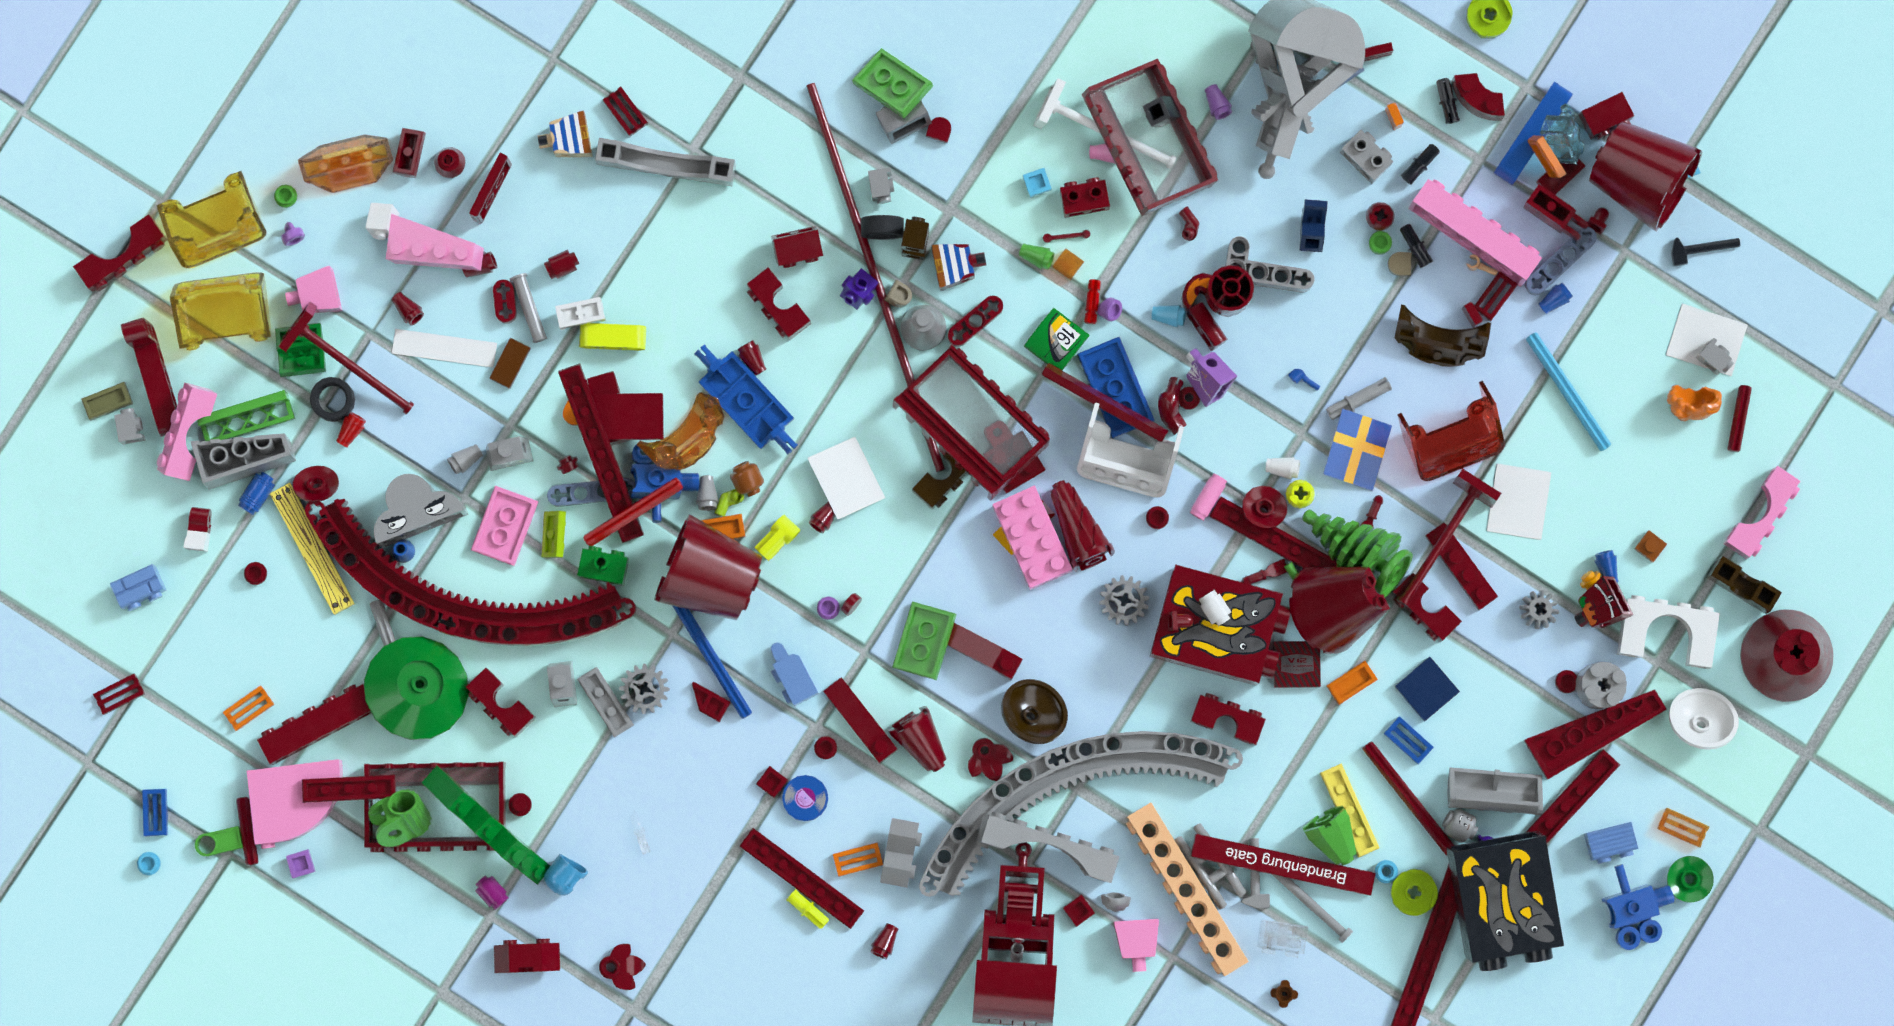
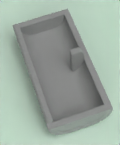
(1495, 791)

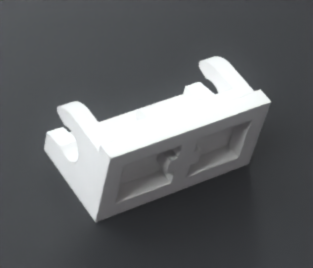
(580, 313)

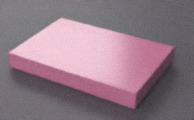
(504, 525)

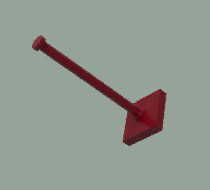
(300, 328)
(1476, 490)

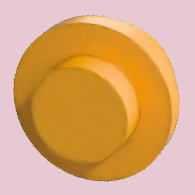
(1589, 579)

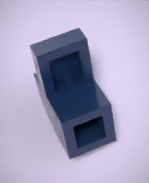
(1313, 225)

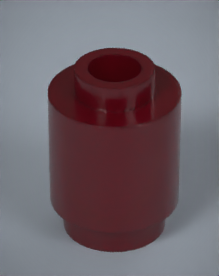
(561, 264)

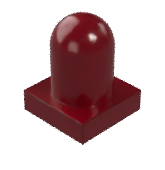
(1598, 221)
(1179, 621)

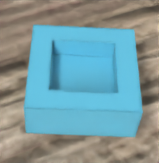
(1037, 182)

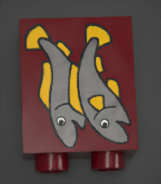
(1234, 648)

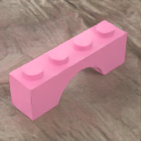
(192, 405)
(1778, 489)

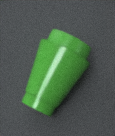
(1038, 256)

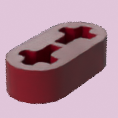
(510, 300)

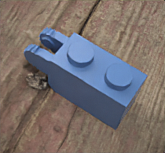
(793, 675)

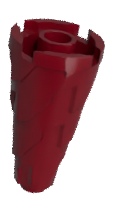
(1081, 533)

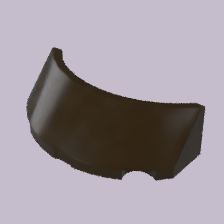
(1440, 344)

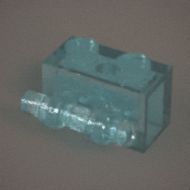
(1563, 135)

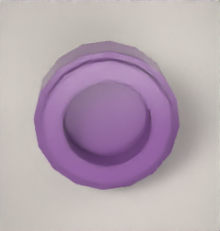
(292, 235)
(1110, 309)

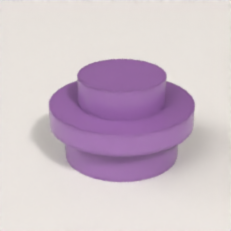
(828, 608)

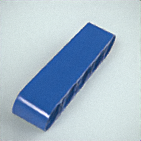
(1520, 151)

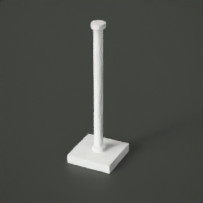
(1052, 105)

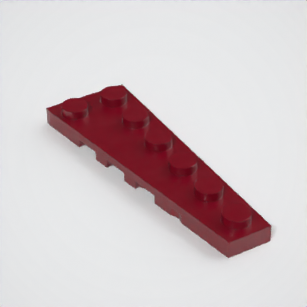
(1577, 739)

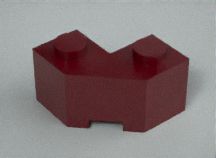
(526, 957)

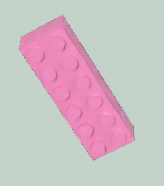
(1475, 232)

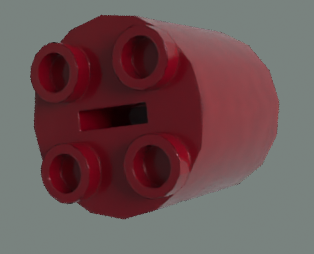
(1237, 282)

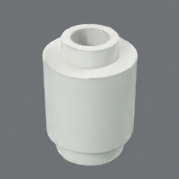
(1215, 608)

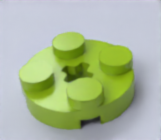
(1484, 27)
(1425, 885)

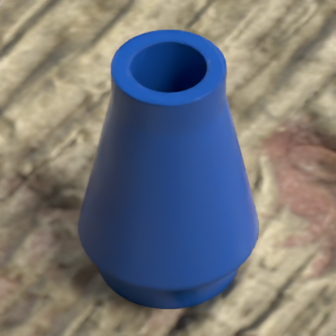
(1557, 297)
(407, 555)
(1607, 564)

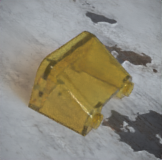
(213, 223)
(220, 309)

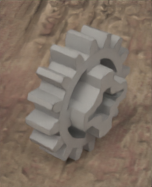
(1135, 603)
(648, 678)

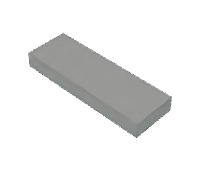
(605, 702)

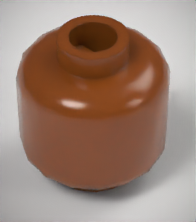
(747, 478)

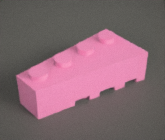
(424, 246)

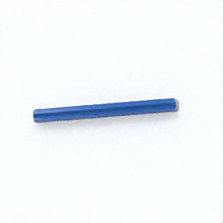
(713, 661)

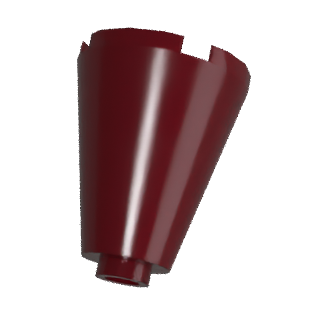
(920, 739)

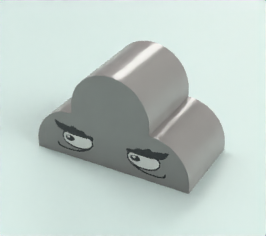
(414, 509)

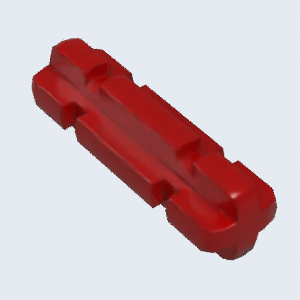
(1092, 301)

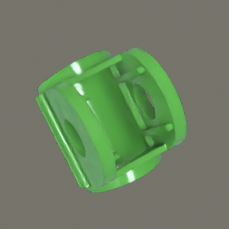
(403, 813)

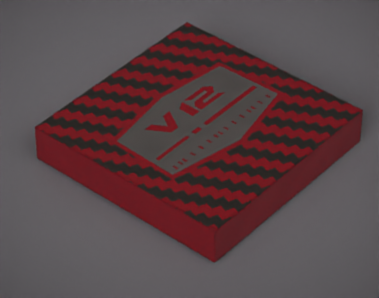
(1297, 665)

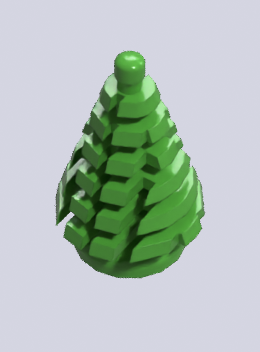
(1362, 548)

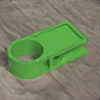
(225, 841)

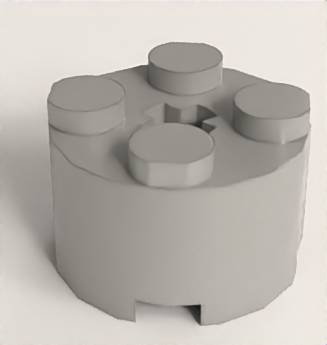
(1592, 694)

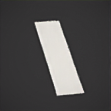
(444, 348)

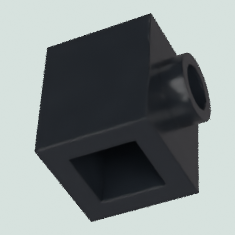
(1161, 111)

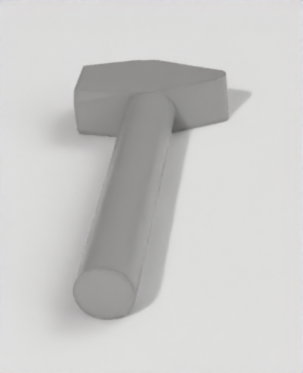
(1256, 899)

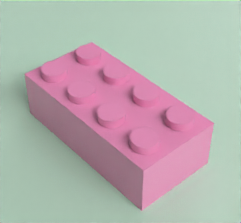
(1032, 537)

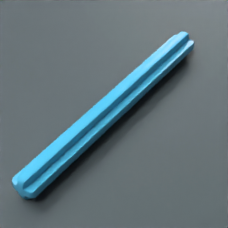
(1568, 391)

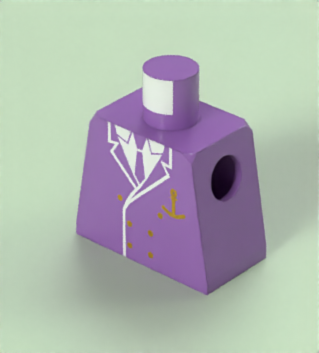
(1209, 376)

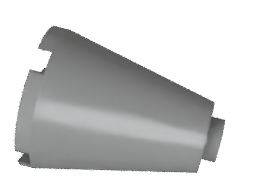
(923, 327)

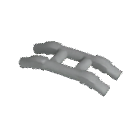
(1208, 881)

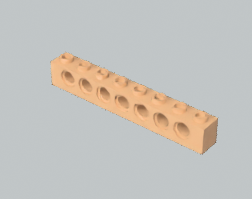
(1235, 956)

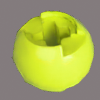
(1306, 488)

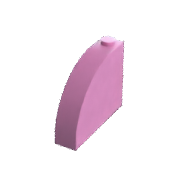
(278, 802)

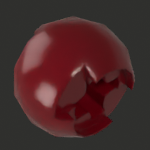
(1372, 219)

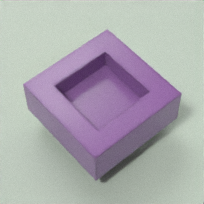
(300, 863)

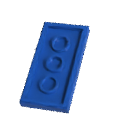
(1113, 375)

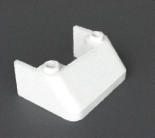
(1124, 463)

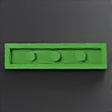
(245, 408)

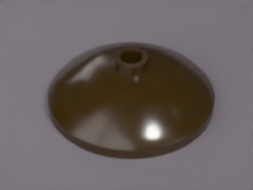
(1038, 702)

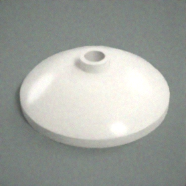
(1703, 709)

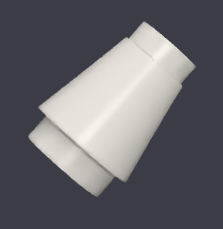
(1283, 467)

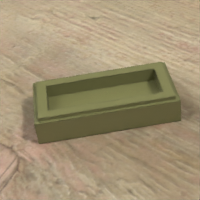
(107, 401)

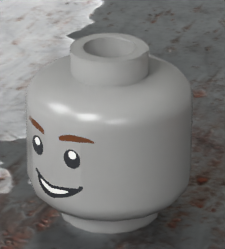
(1460, 825)

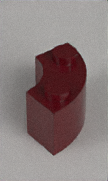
(1477, 98)

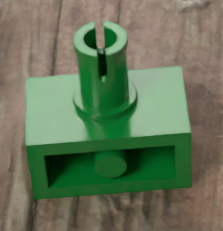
(603, 566)

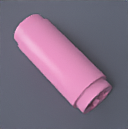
(1208, 497)

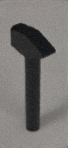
(1680, 252)

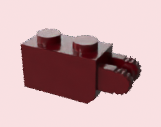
(1554, 212)

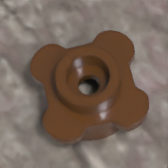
(1284, 987)

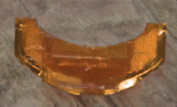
(691, 439)

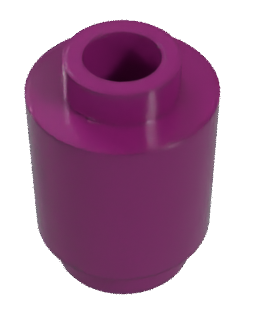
(491, 892)

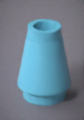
(1169, 315)

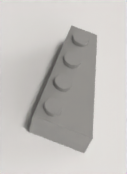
(240, 457)

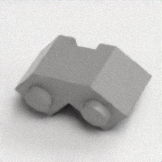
(899, 853)

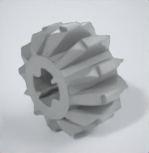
(1547, 609)

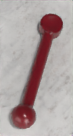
(1047, 238)

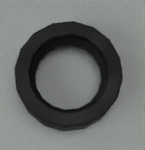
(882, 227)
(327, 382)

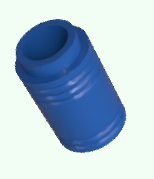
(256, 493)

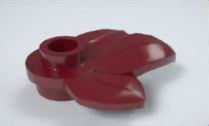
(990, 762)
(625, 967)

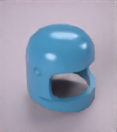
(563, 875)

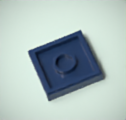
(1427, 689)

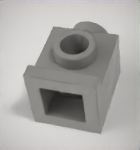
(881, 185)
(1715, 357)
(129, 427)

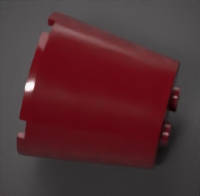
(1644, 172)
(709, 572)

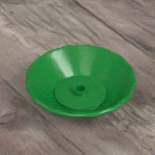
(413, 710)

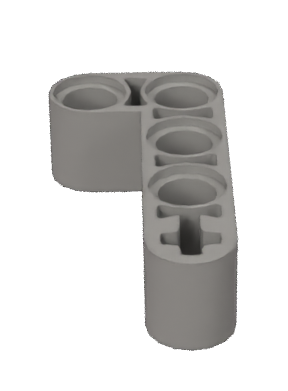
(1269, 270)

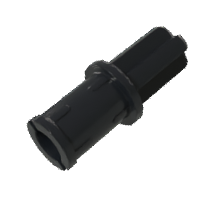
(1447, 101)
(1420, 164)
(1416, 246)

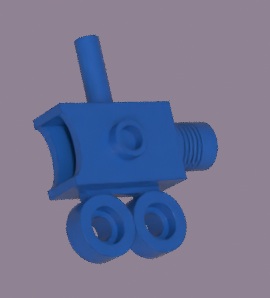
(650, 477)
(1635, 907)

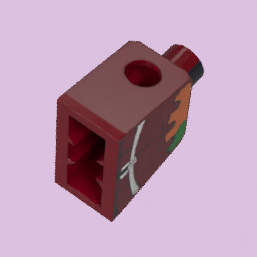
(1603, 604)

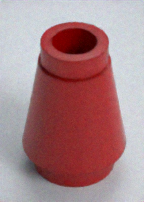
(350, 429)

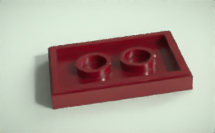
(490, 188)
(632, 415)

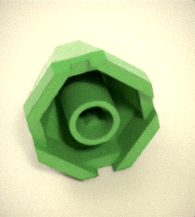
(1332, 835)

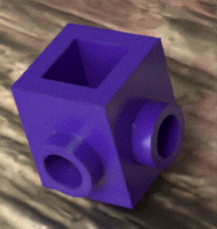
(858, 289)

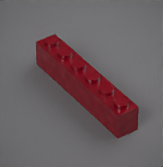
(314, 724)

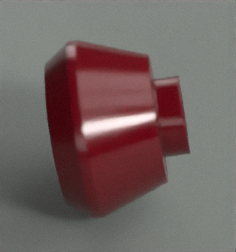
(450, 168)

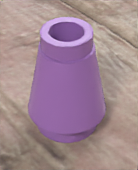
(1217, 102)

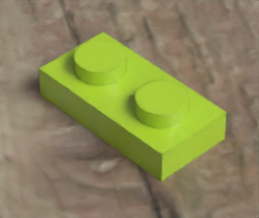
(553, 534)

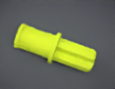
(807, 909)

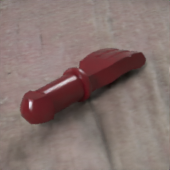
(1373, 511)
(1273, 570)

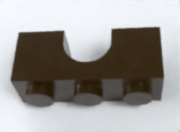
(915, 238)
(934, 491)
(1733, 579)

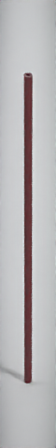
(868, 256)

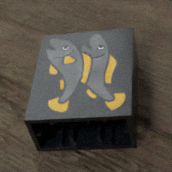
(1505, 899)

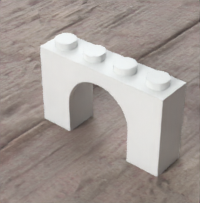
(1700, 625)

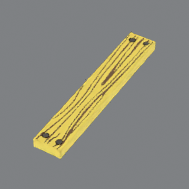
(312, 549)

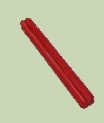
(633, 512)

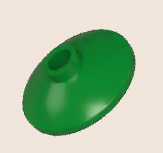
(1701, 874)

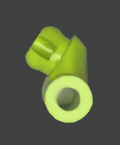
(728, 499)

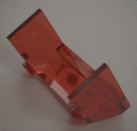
(1457, 443)

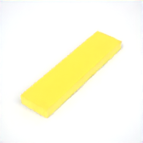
(1343, 794)

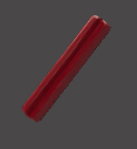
(1739, 418)
(246, 829)

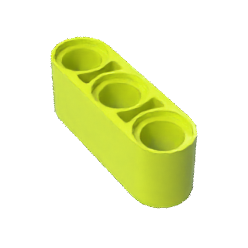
(612, 336)

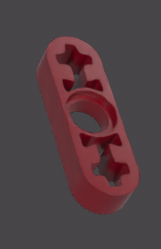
(975, 330)

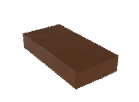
(510, 363)

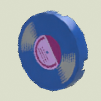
(805, 798)

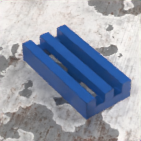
(1393, 727)
(164, 811)

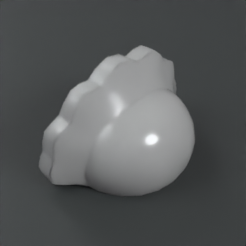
(1115, 901)

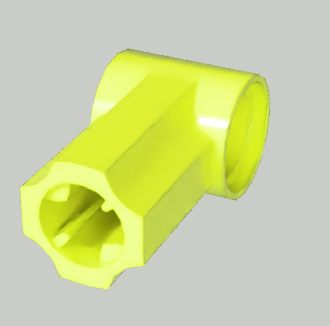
(781, 533)

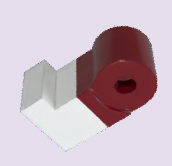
(198, 529)

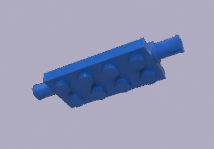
(746, 400)

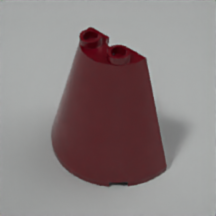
(1335, 606)

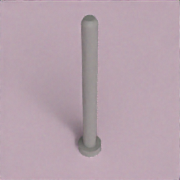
(1316, 908)

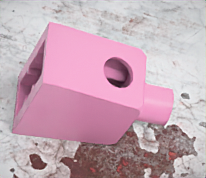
(317, 288)
(1137, 940)

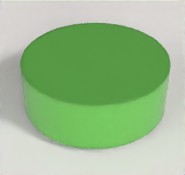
(1380, 242)

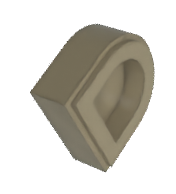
(1400, 264)
(899, 294)

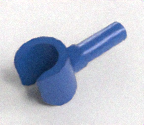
(1298, 375)

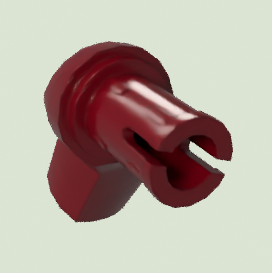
(1169, 406)

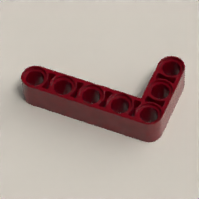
(143, 339)

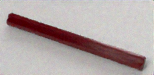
(1407, 796)

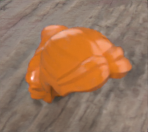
(1693, 404)

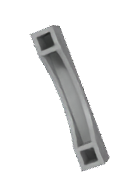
(647, 160)
(1092, 862)

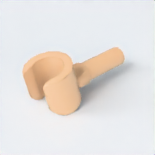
(1481, 266)

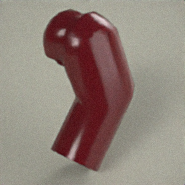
(1191, 224)

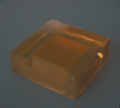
(1068, 264)

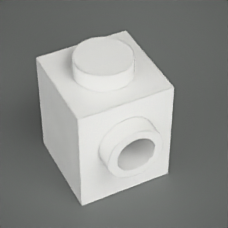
(379, 220)

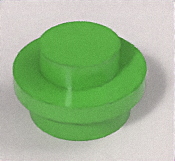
(285, 196)

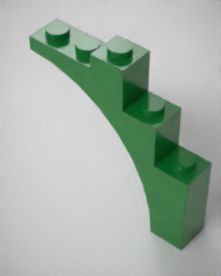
(485, 825)

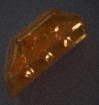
(346, 163)

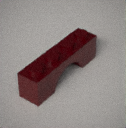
(145, 237)

